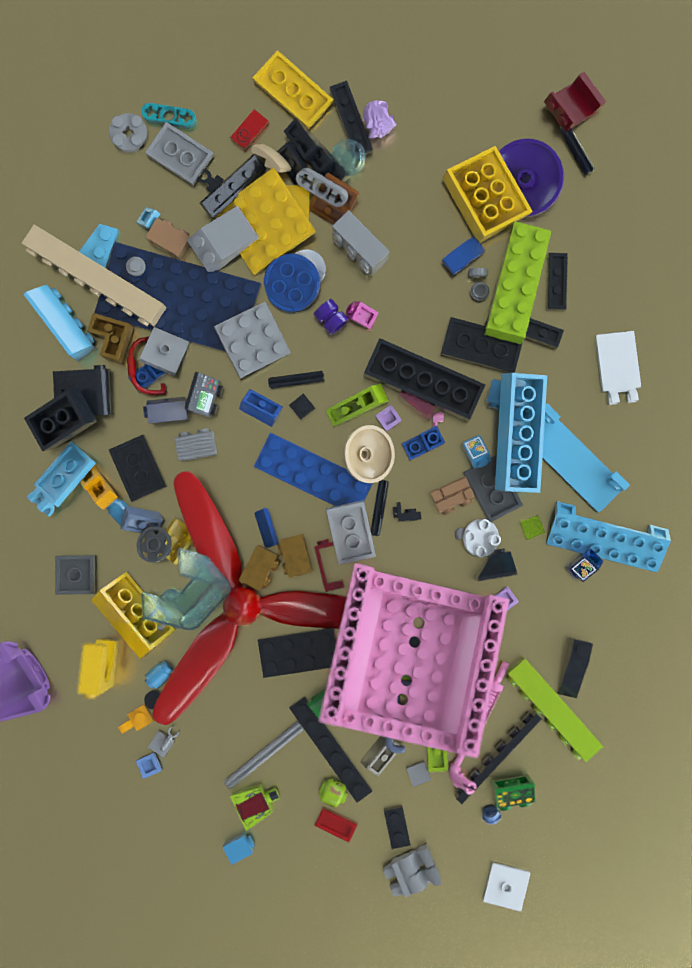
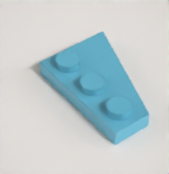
(100, 245)

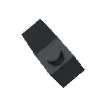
(574, 667)

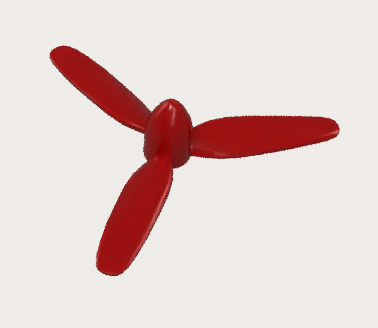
(240, 606)

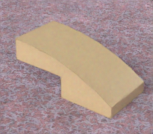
(273, 158)

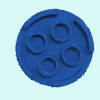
(292, 282)

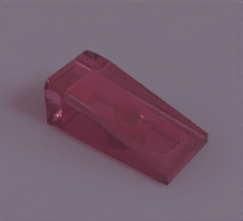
(422, 408)

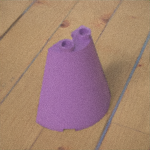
(21, 683)

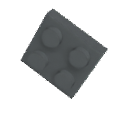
(75, 574)

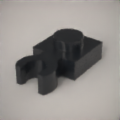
(211, 182)

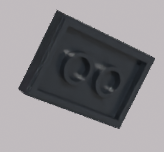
(137, 468)

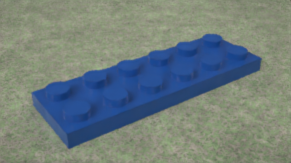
(310, 472)

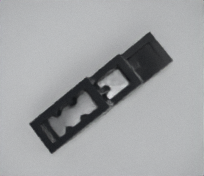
(314, 150)

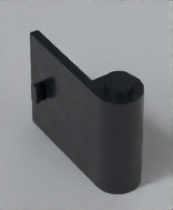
(92, 383)

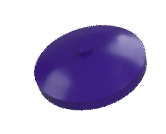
(536, 172)

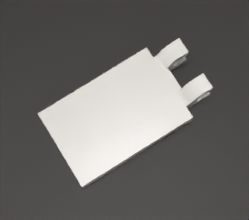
(618, 365)

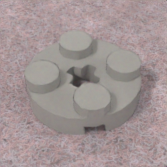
(121, 124)

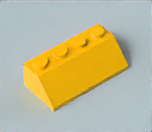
(122, 607)

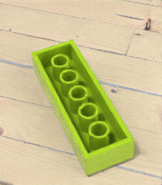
(517, 282)

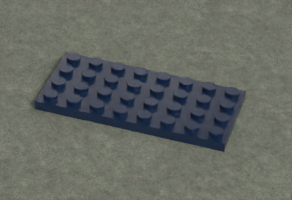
(190, 293)

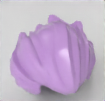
(377, 119)

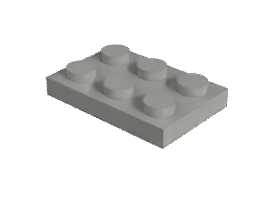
(179, 153)
(351, 532)

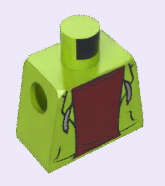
(254, 804)

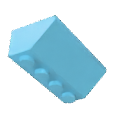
(61, 322)

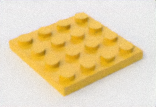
(274, 218)

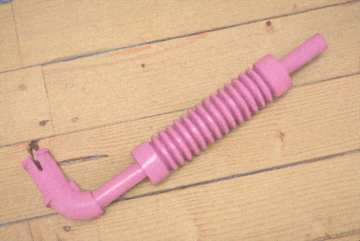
(455, 769)

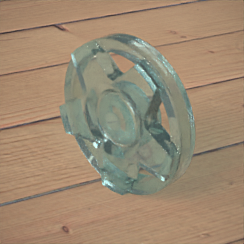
(348, 156)

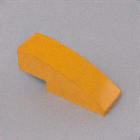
(98, 488)

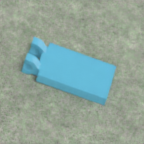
(60, 478)

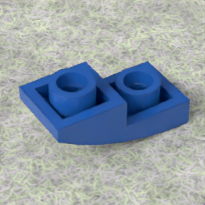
(463, 255)
(147, 376)
(423, 443)

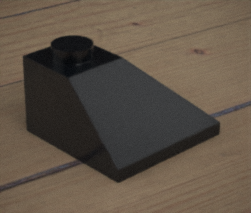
(497, 566)

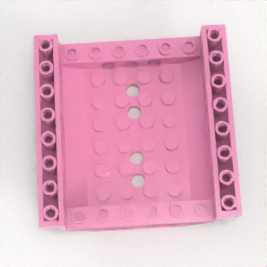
(448, 669)

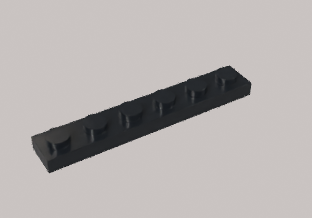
(503, 749)
(331, 750)

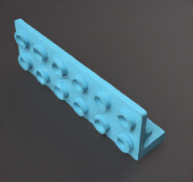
(578, 464)
(608, 540)

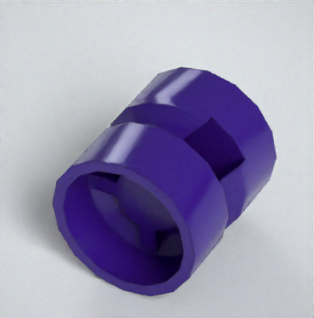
(330, 316)

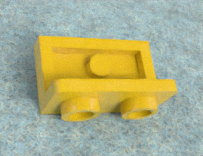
(180, 539)

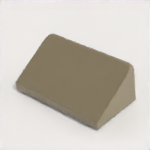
(378, 756)

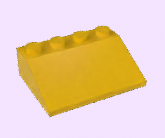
(486, 194)

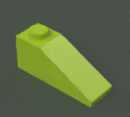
(357, 404)

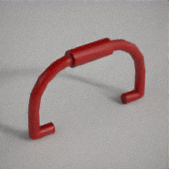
(132, 373)

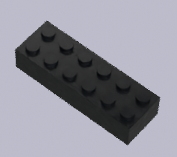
(424, 380)

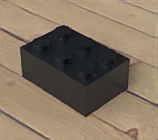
(60, 419)

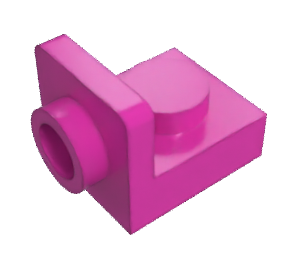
(361, 314)

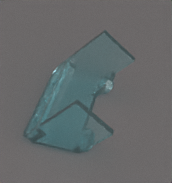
(196, 601)

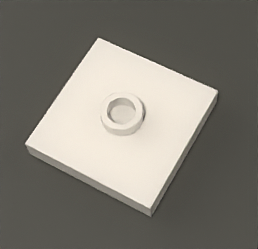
(506, 886)

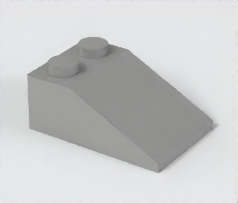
(222, 239)

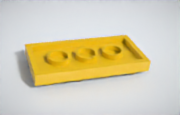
(292, 89)

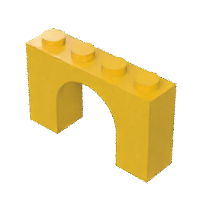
(98, 667)

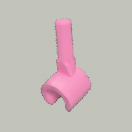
(437, 417)

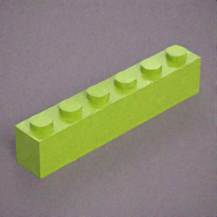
(549, 704)

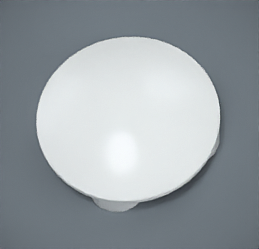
(481, 538)

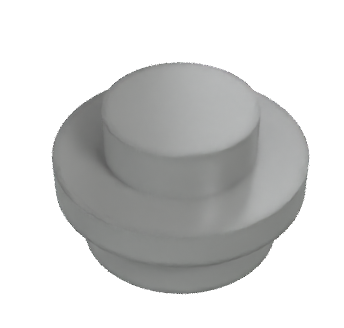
(135, 266)
(479, 291)

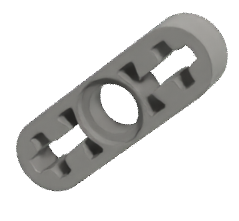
(329, 184)

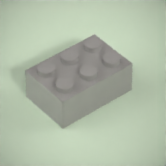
(359, 243)

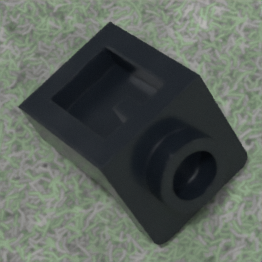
(409, 515)

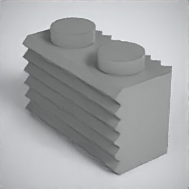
(195, 445)

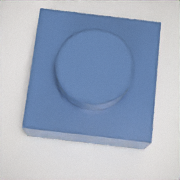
(148, 765)

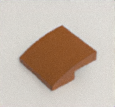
(327, 210)

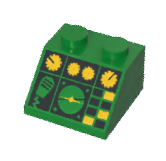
(513, 792)

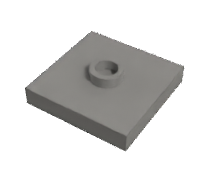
(164, 351)

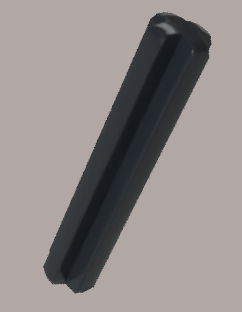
(578, 150)
(296, 379)
(379, 507)

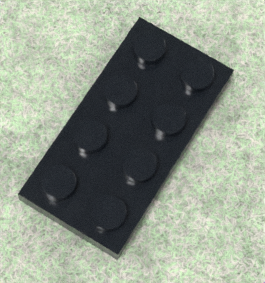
(468, 343)
(297, 652)

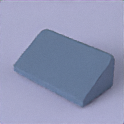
(139, 519)

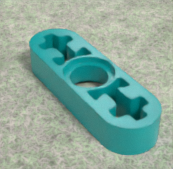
(183, 112)

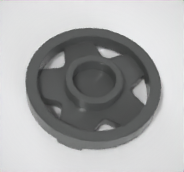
(154, 544)

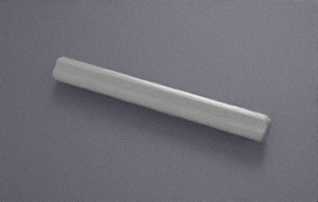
(263, 755)

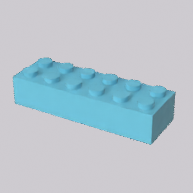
(520, 432)

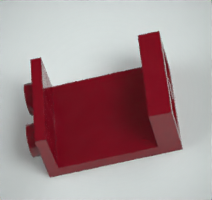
(575, 102)
(328, 586)

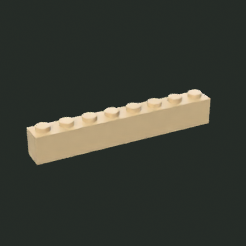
(93, 275)

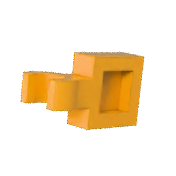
(138, 718)

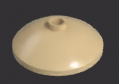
(377, 451)

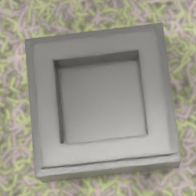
(158, 741)
(418, 773)

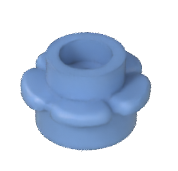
(491, 815)

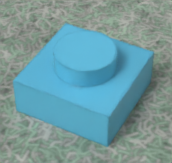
(148, 217)

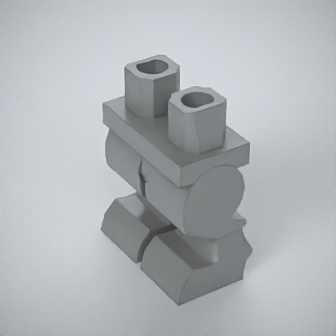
(409, 874)

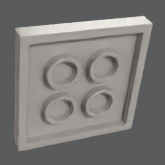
(252, 339)

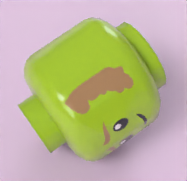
(332, 792)

